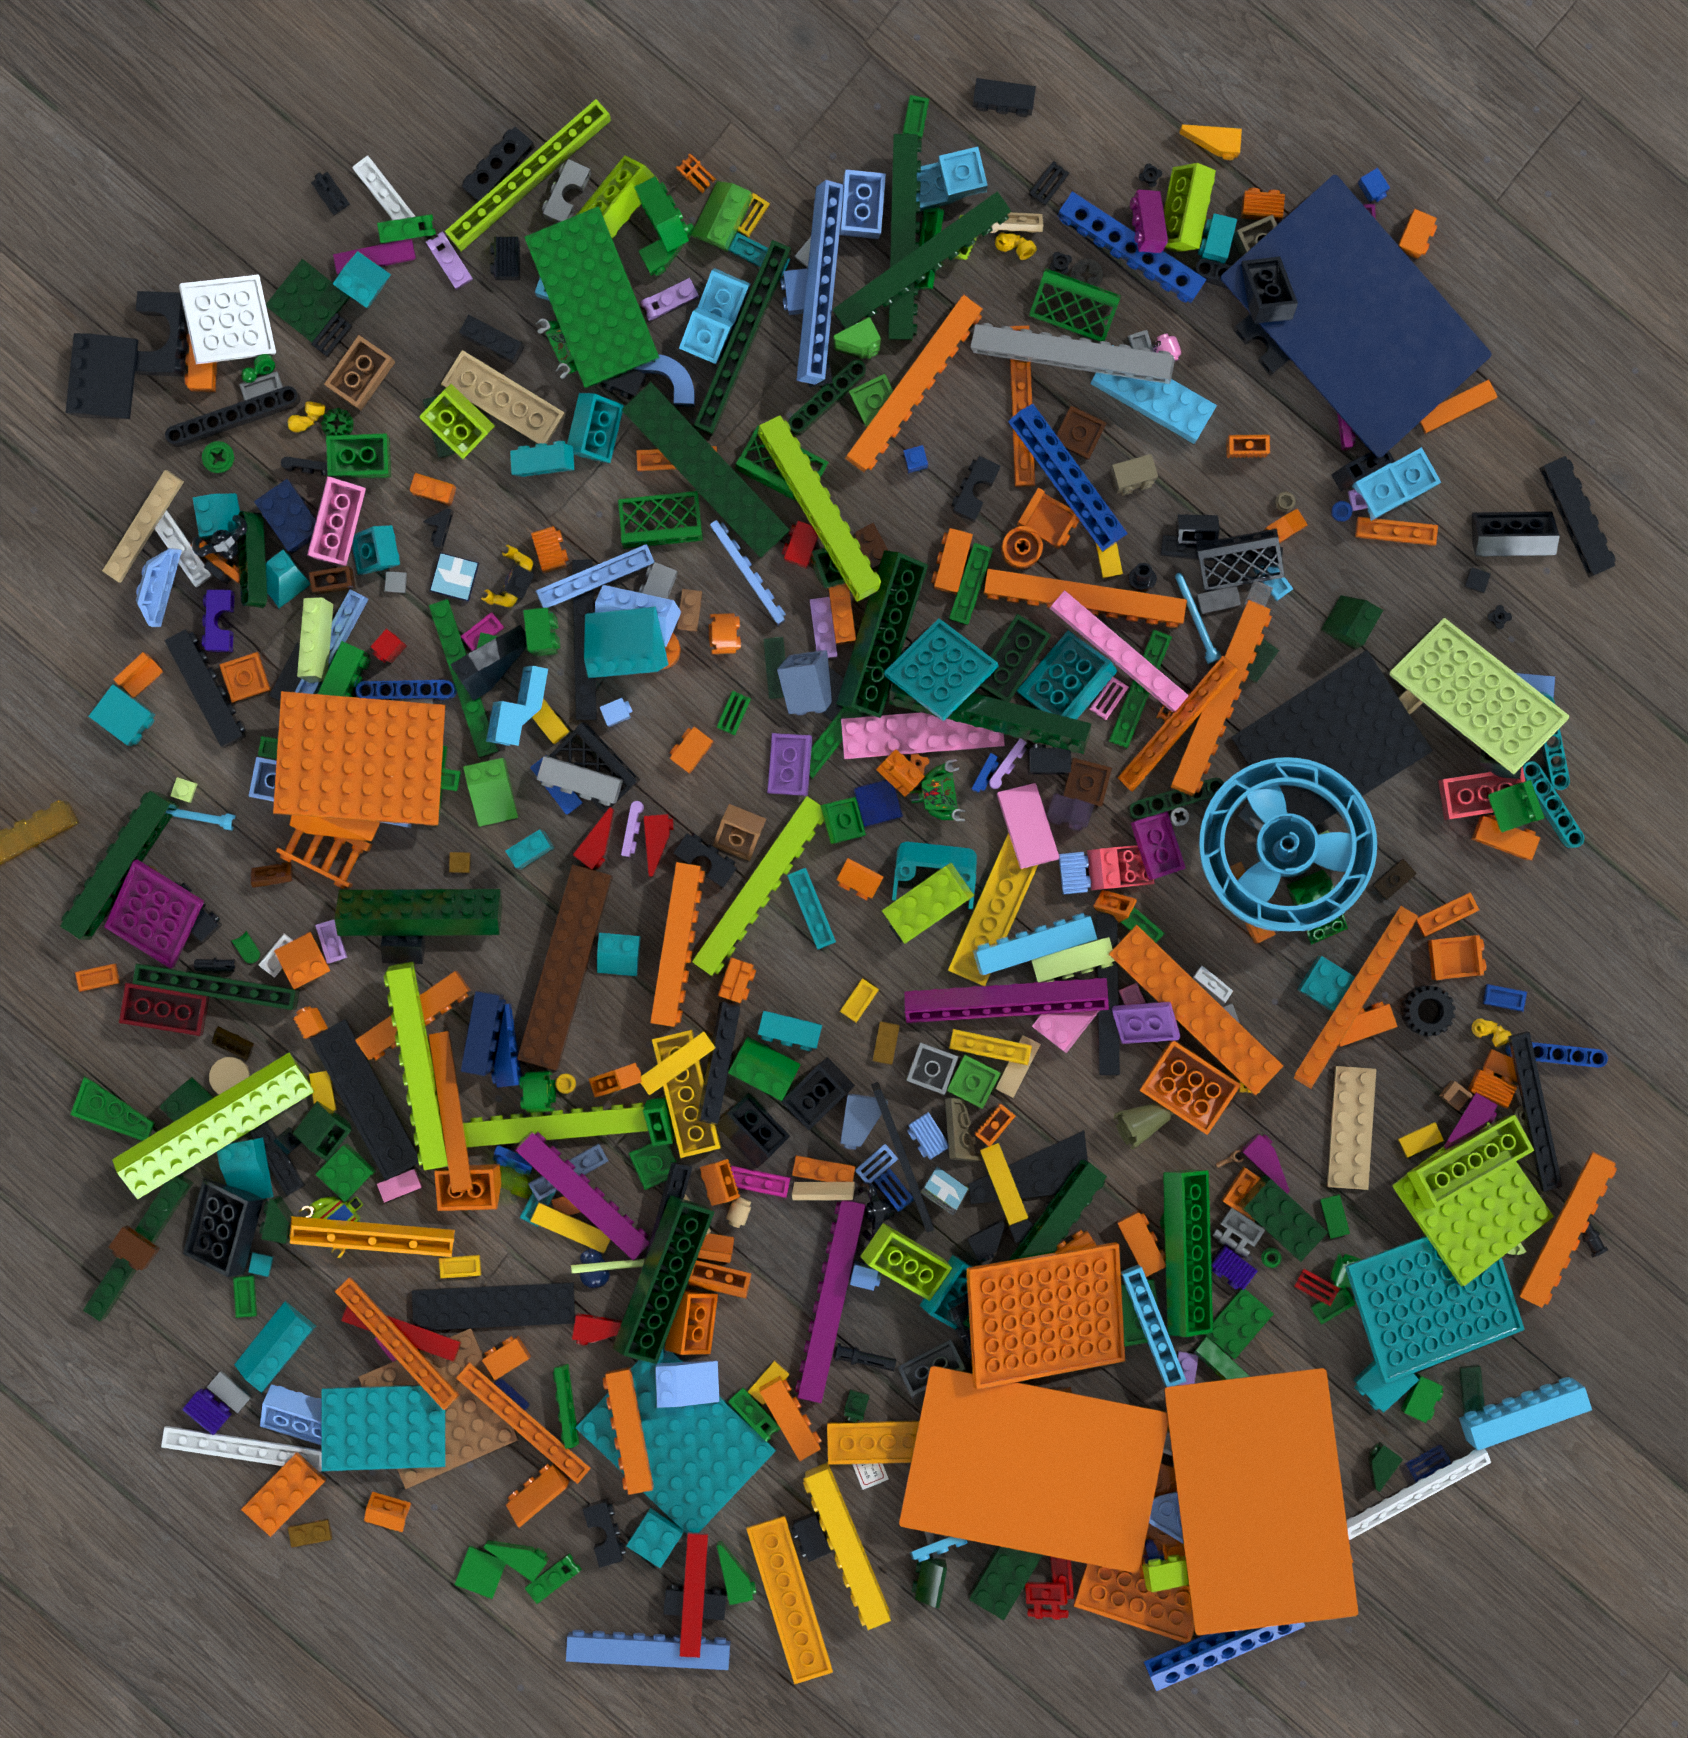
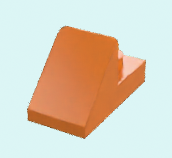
(1115, 904)

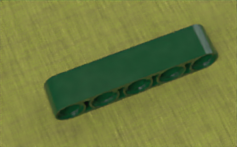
(834, 390)
(252, 561)
(1167, 803)

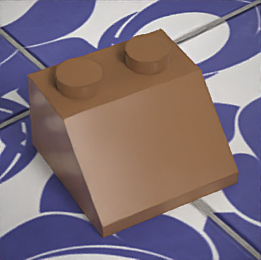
(739, 832)

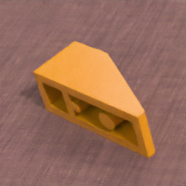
(1217, 140)

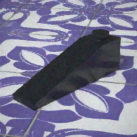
(488, 663)

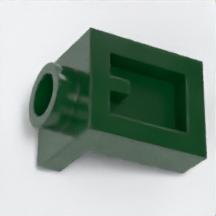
(856, 1405)

